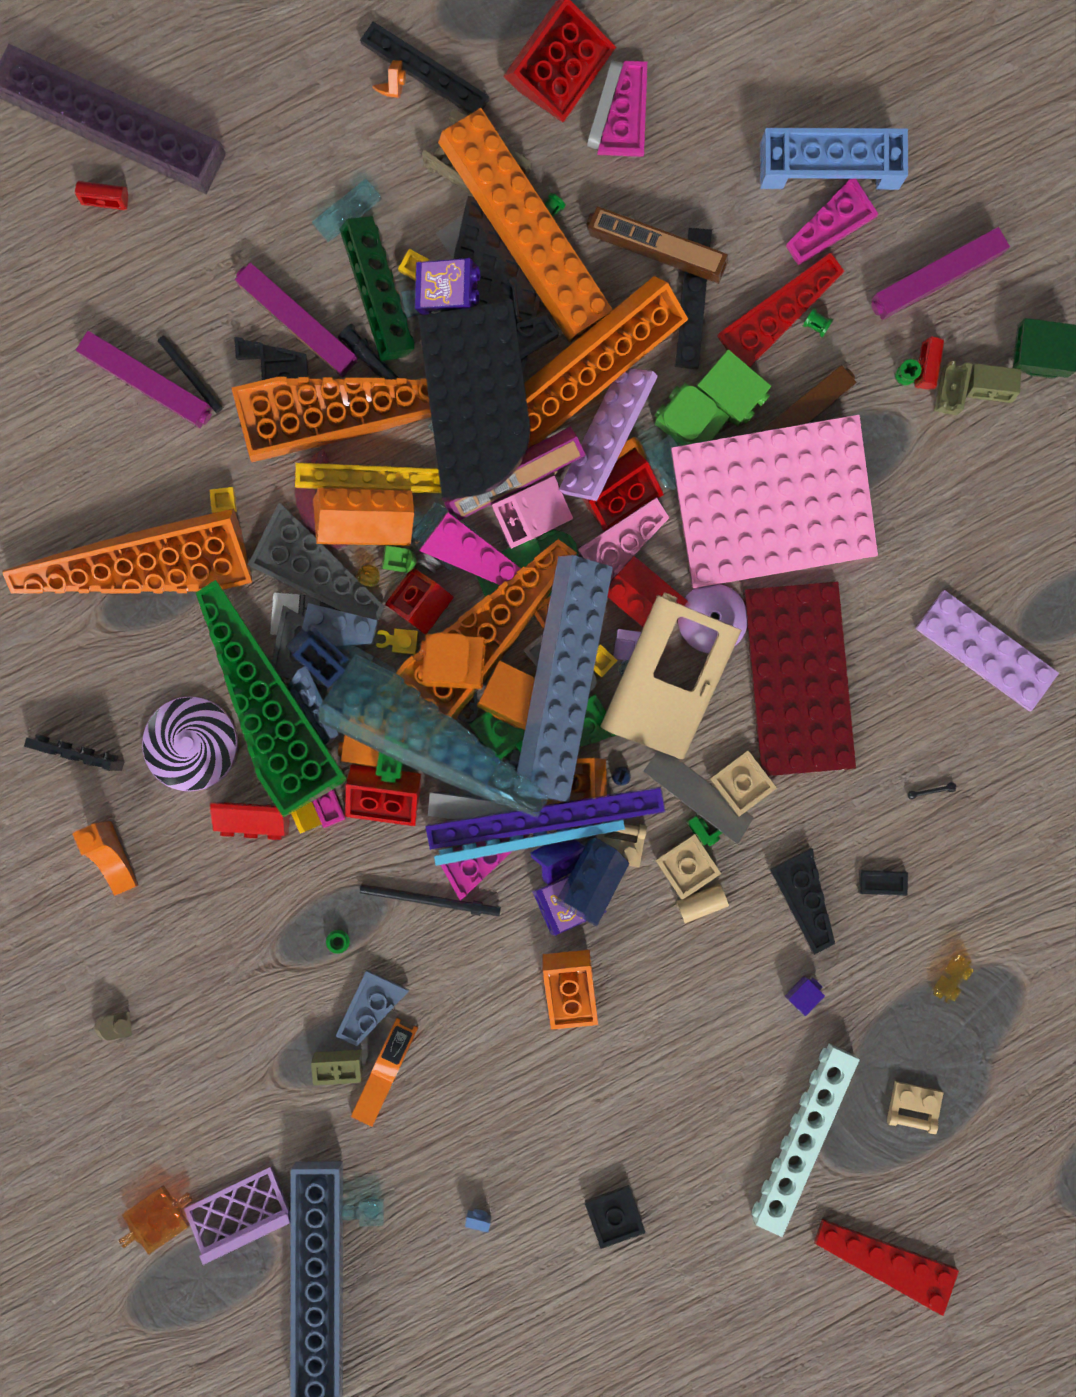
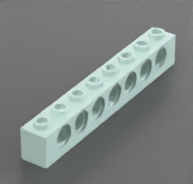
(777, 1219)

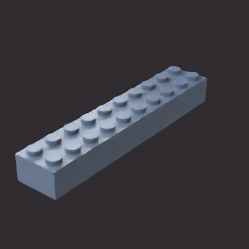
(564, 675)
(316, 1279)

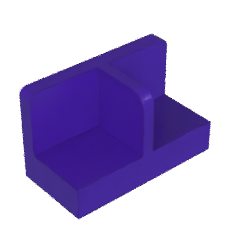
(557, 859)

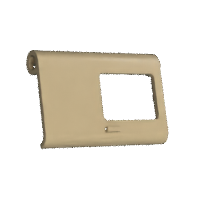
(655, 710)

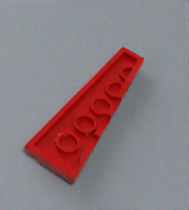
(769, 320)
(906, 1271)

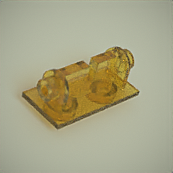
(959, 972)

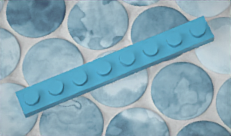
(519, 842)

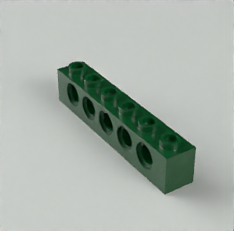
(355, 233)

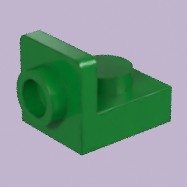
(388, 768)
(700, 827)

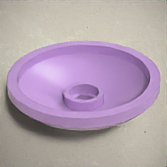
(711, 600)

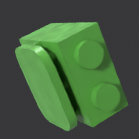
(734, 388)
(690, 416)

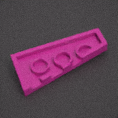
(838, 218)
(469, 873)

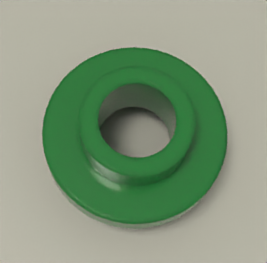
(335, 948)

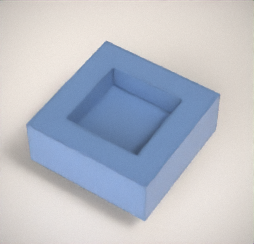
(478, 1220)

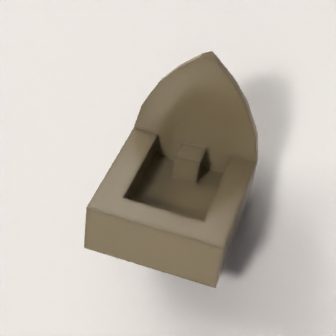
(113, 1026)

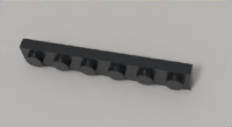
(424, 69)
(693, 305)

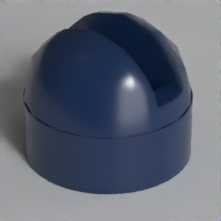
(616, 773)

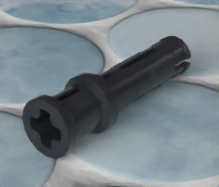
(361, 348)

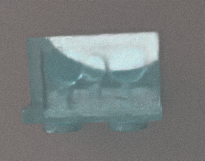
(661, 458)

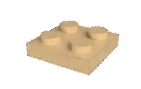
(743, 783)
(688, 866)

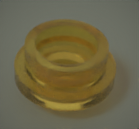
(368, 575)

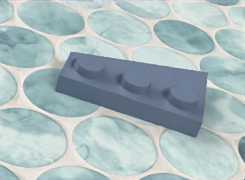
(339, 626)
(309, 699)
(370, 1004)

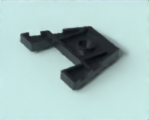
(274, 361)

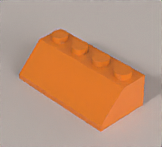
(363, 516)

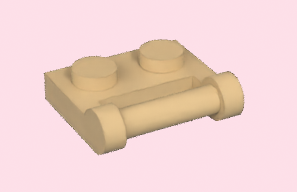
(629, 850)
(916, 1099)

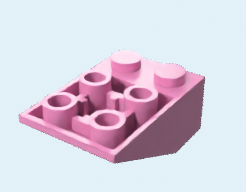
(531, 512)

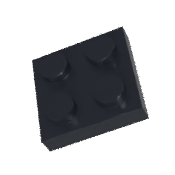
(614, 1217)

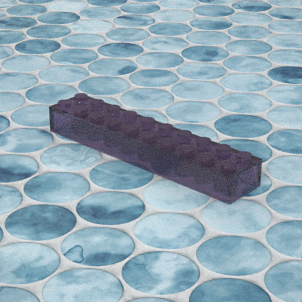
(109, 119)

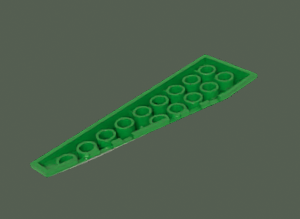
(279, 736)

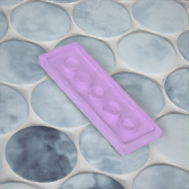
(608, 433)
(987, 650)

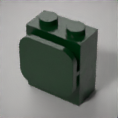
(1045, 348)

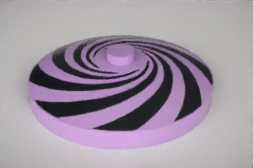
(190, 744)

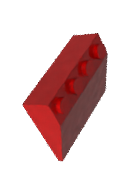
(560, 60)

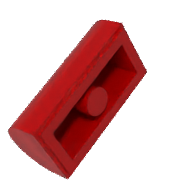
(102, 195)
(930, 363)

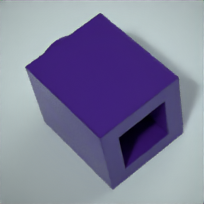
(805, 995)

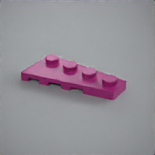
(626, 120)
(466, 550)

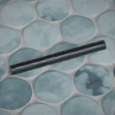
(190, 374)

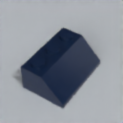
(593, 881)

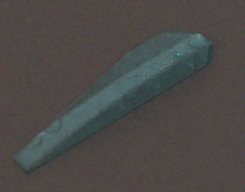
(395, 720)

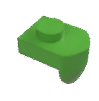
(398, 559)

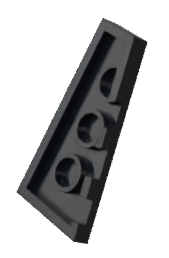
(64, 749)

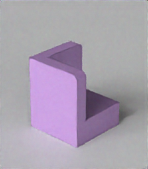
(625, 643)

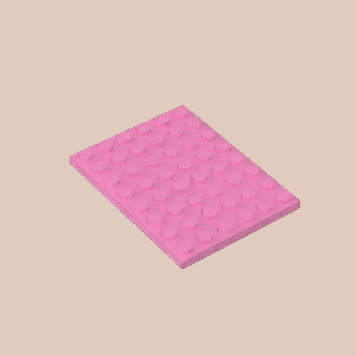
(774, 501)

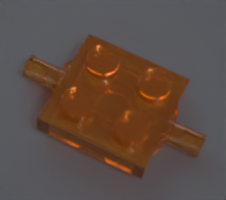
(155, 1220)

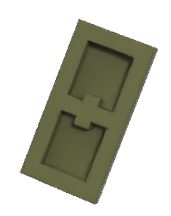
(994, 383)
(953, 388)
(337, 1067)

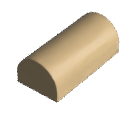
(702, 903)

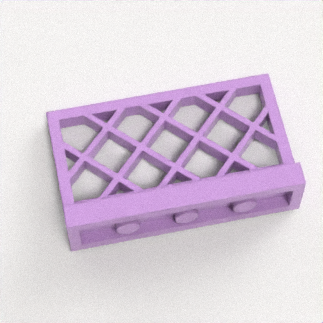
(248, 1234)

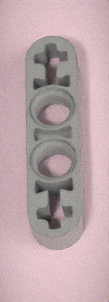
(604, 104)

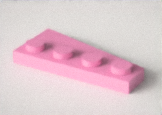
(626, 537)

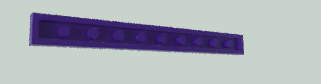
(550, 818)

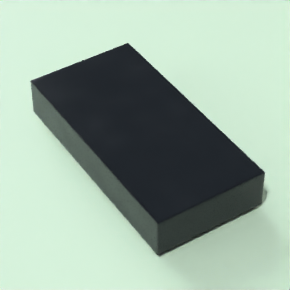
(883, 882)

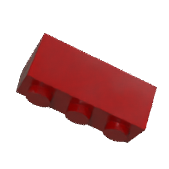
(625, 491)
(637, 589)
(382, 800)
(249, 819)

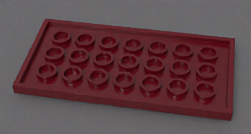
(799, 678)

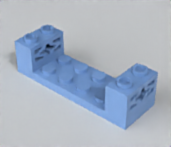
(834, 155)

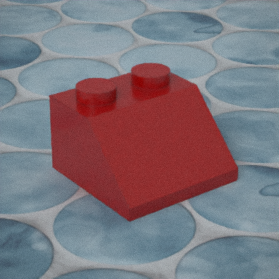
(419, 600)

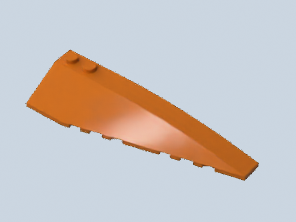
(307, 412)
(156, 559)
(497, 619)

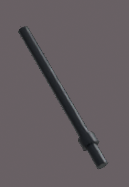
(475, 908)

